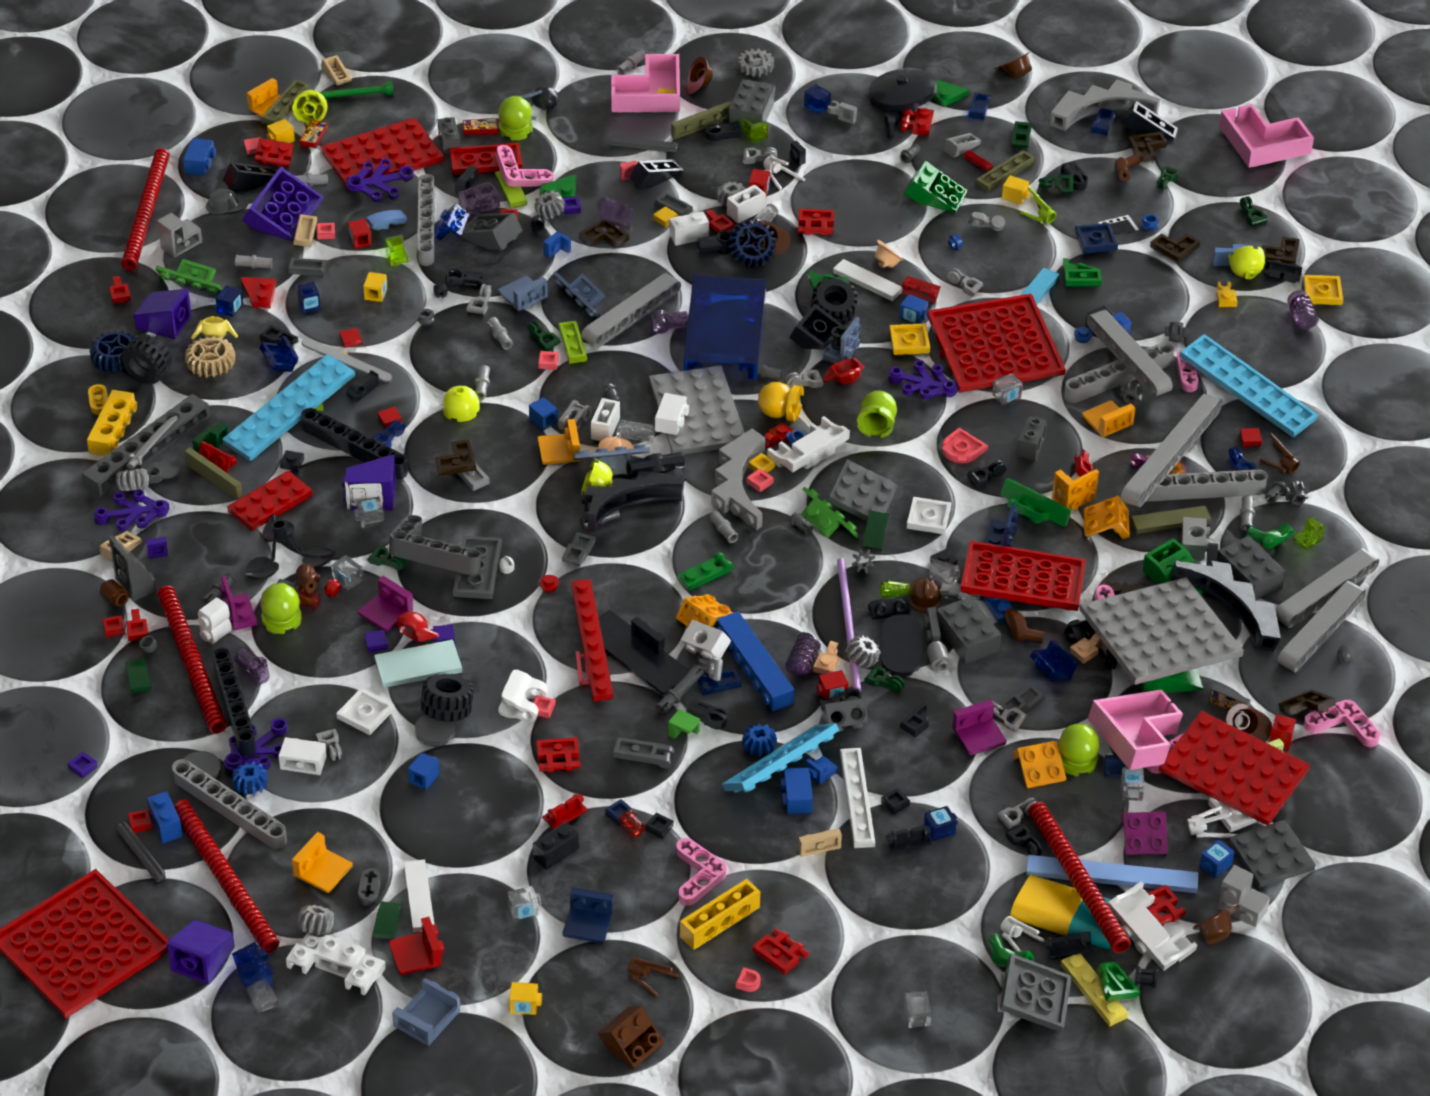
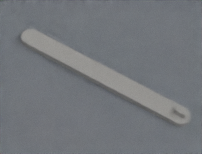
(345, 359)

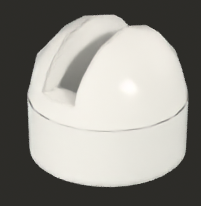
(504, 566)

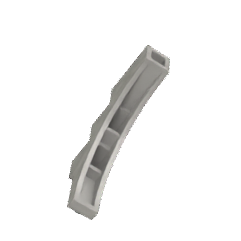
(1118, 97)
(730, 493)

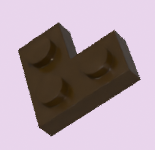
(1145, 143)
(604, 230)
(1173, 249)
(1285, 253)
(459, 462)
(1308, 700)

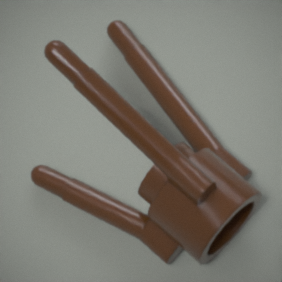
(1288, 462)
(641, 968)

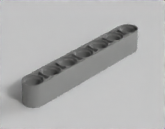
(426, 220)
(631, 310)
(1129, 353)
(1112, 375)
(1210, 485)
(1322, 589)
(1321, 626)
(229, 804)

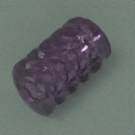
(1302, 309)
(803, 654)

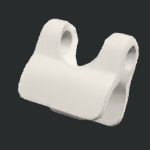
(515, 695)

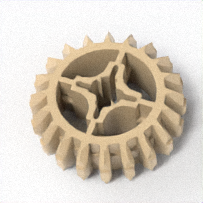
(210, 356)

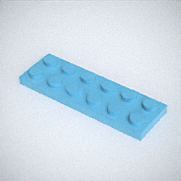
(777, 760)

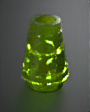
(894, 588)

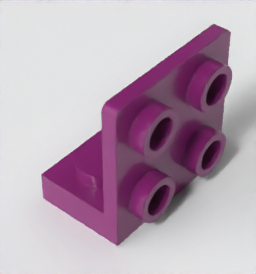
(387, 605)
(239, 607)
(977, 728)
(1145, 833)

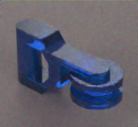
(396, 428)
(1237, 458)

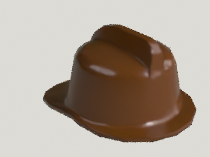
(1018, 67)
(699, 75)
(782, 237)
(924, 594)
(1250, 721)
(1218, 926)

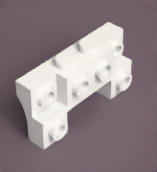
(812, 447)
(1145, 929)
(337, 958)

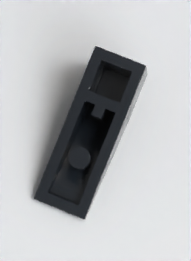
(1145, 121)
(653, 172)
(247, 176)

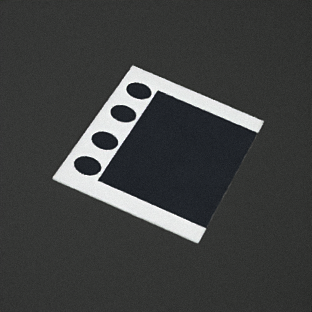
(1121, 225)

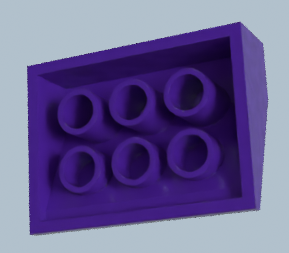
(280, 205)

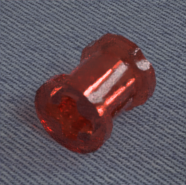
(309, 599)
(631, 822)

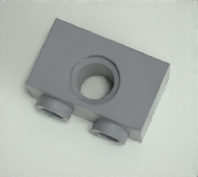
(1194, 536)

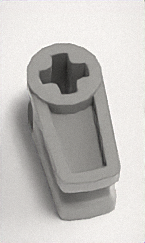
(575, 411)

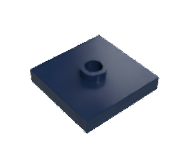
(1096, 238)

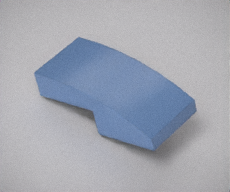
(383, 219)
(1221, 254)

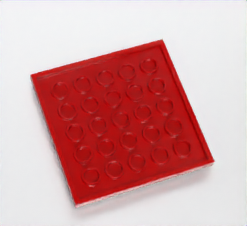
(995, 340)
(81, 943)

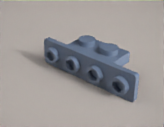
(585, 292)
(614, 459)

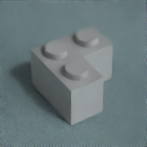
(177, 235)
(1237, 890)

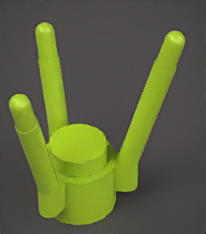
(1045, 213)

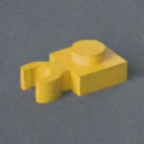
(1226, 296)

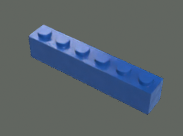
(756, 662)

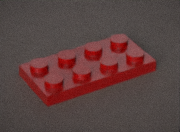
(481, 157)
(269, 499)

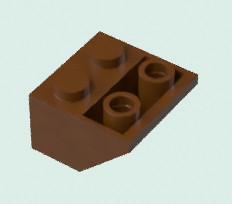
(631, 1036)

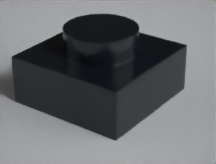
(798, 152)
(292, 460)
(944, 556)

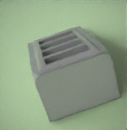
(960, 144)

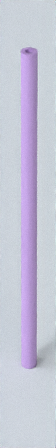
(848, 618)

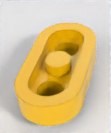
(97, 398)

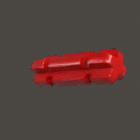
(978, 161)

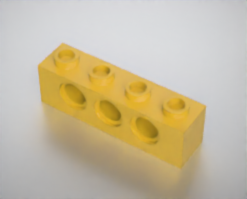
(111, 423)
(720, 914)

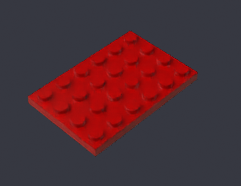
(401, 143)
(1023, 575)
(1234, 768)

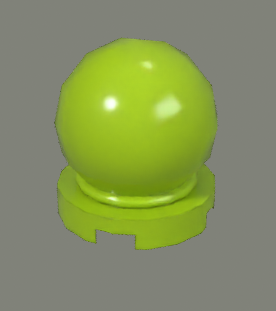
(515, 118)
(877, 414)
(280, 608)
(1079, 749)

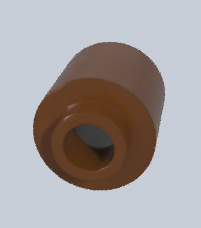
(114, 593)

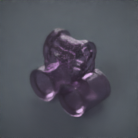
(616, 211)

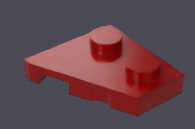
(259, 291)

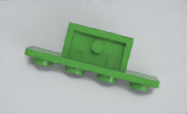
(192, 273)
(823, 518)

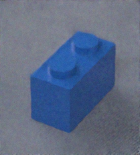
(199, 156)
(798, 790)
(164, 817)

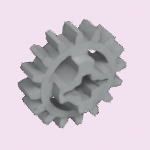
(755, 62)

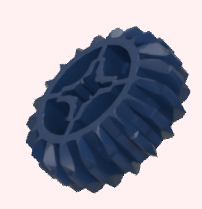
(754, 249)
(107, 349)

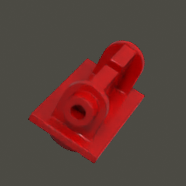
(920, 289)
(217, 456)
(565, 812)

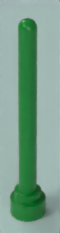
(385, 89)

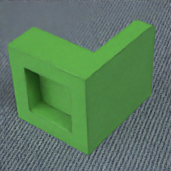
(683, 722)

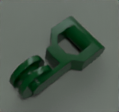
(1167, 174)
(1045, 182)
(1247, 206)
(536, 331)
(395, 562)
(895, 684)

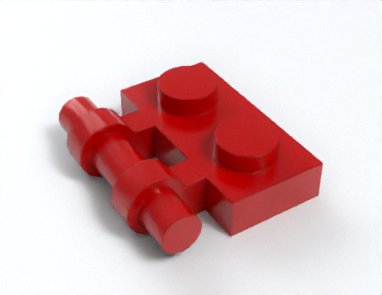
(922, 121)
(274, 153)
(816, 217)
(558, 749)
(1165, 901)
(776, 954)

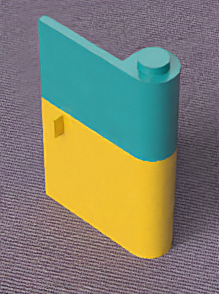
(1056, 909)

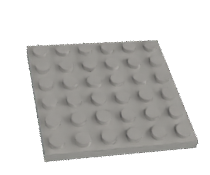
(1161, 630)

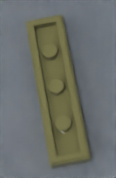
(284, 103)
(700, 120)
(1001, 173)
(213, 473)
(1167, 519)

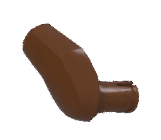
(1122, 165)
(307, 578)
(1019, 629)

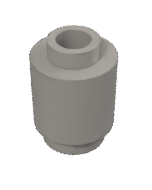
(938, 656)

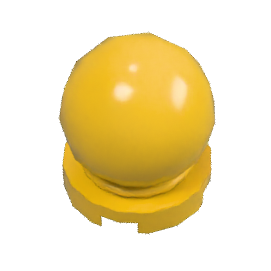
(779, 401)

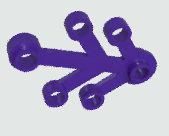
(378, 180)
(944, 387)
(132, 511)
(233, 759)

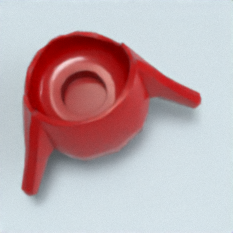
(844, 372)
(415, 626)

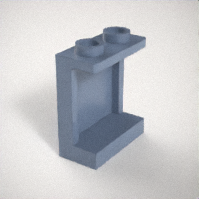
(427, 1012)

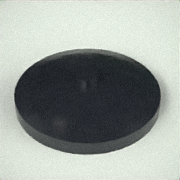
(903, 89)

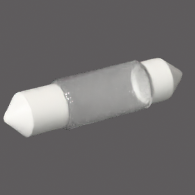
(769, 212)

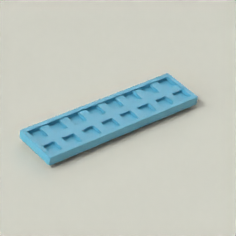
(1248, 385)
(286, 407)

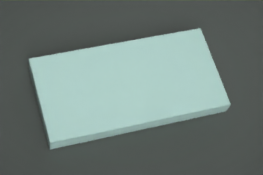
(417, 663)

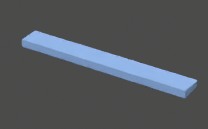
(1118, 874)

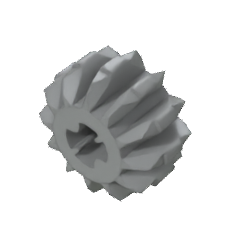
(728, 190)
(549, 205)
(132, 479)
(863, 651)
(315, 920)

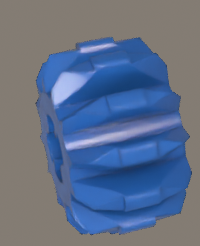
(759, 740)
(249, 778)

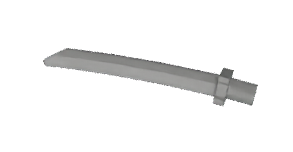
(136, 459)

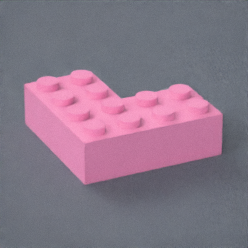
(640, 92)
(1263, 142)
(1137, 726)

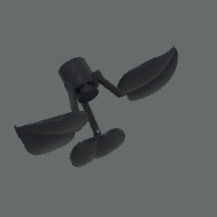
(279, 531)

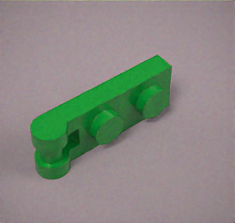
(705, 572)

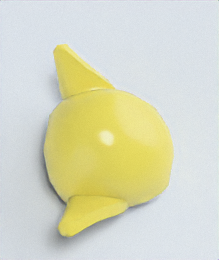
(212, 327)

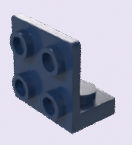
(1001, 532)
(589, 915)

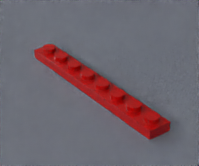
(592, 640)

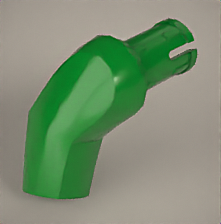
(1273, 537)
(1000, 954)

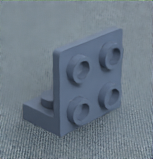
(524, 292)
(849, 342)

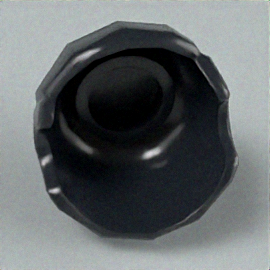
(547, 98)

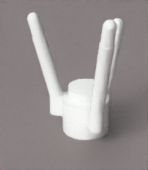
(774, 166)
(1197, 824)
(1014, 928)

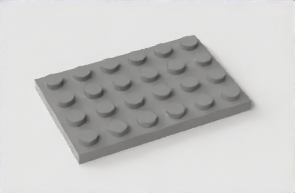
(712, 411)

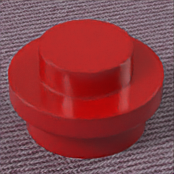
(549, 583)
(332, 587)

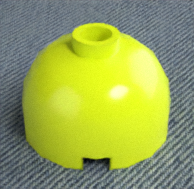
(310, 106)
(1247, 262)
(460, 403)
(599, 476)

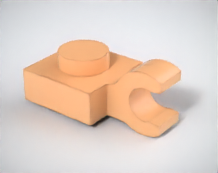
(1086, 649)
(827, 661)

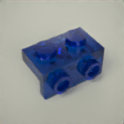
(452, 221)
(280, 356)
(1055, 661)
(253, 965)

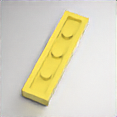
(1089, 984)

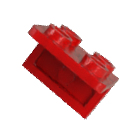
(418, 950)

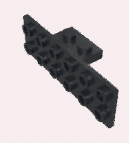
(641, 651)

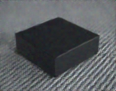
(895, 801)
(659, 825)

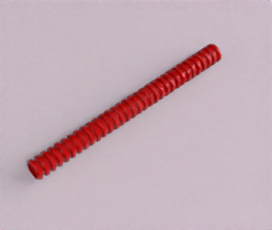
(145, 209)
(192, 660)
(226, 877)
(1079, 877)

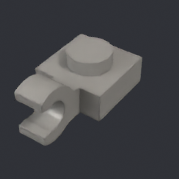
(844, 111)

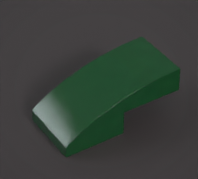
(1021, 134)
(211, 436)
(875, 530)
(138, 675)
(387, 920)

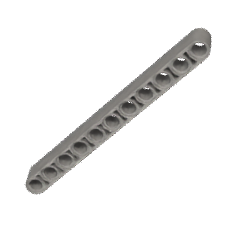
(1171, 450)

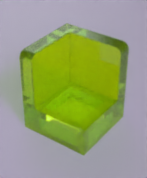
(755, 132)
(395, 250)
(1311, 535)

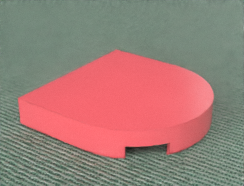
(962, 447)

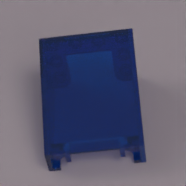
(726, 322)

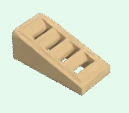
(333, 61)
(130, 545)

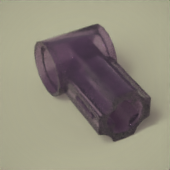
(664, 321)
(254, 665)

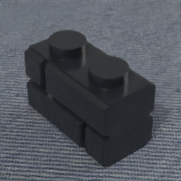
(555, 845)

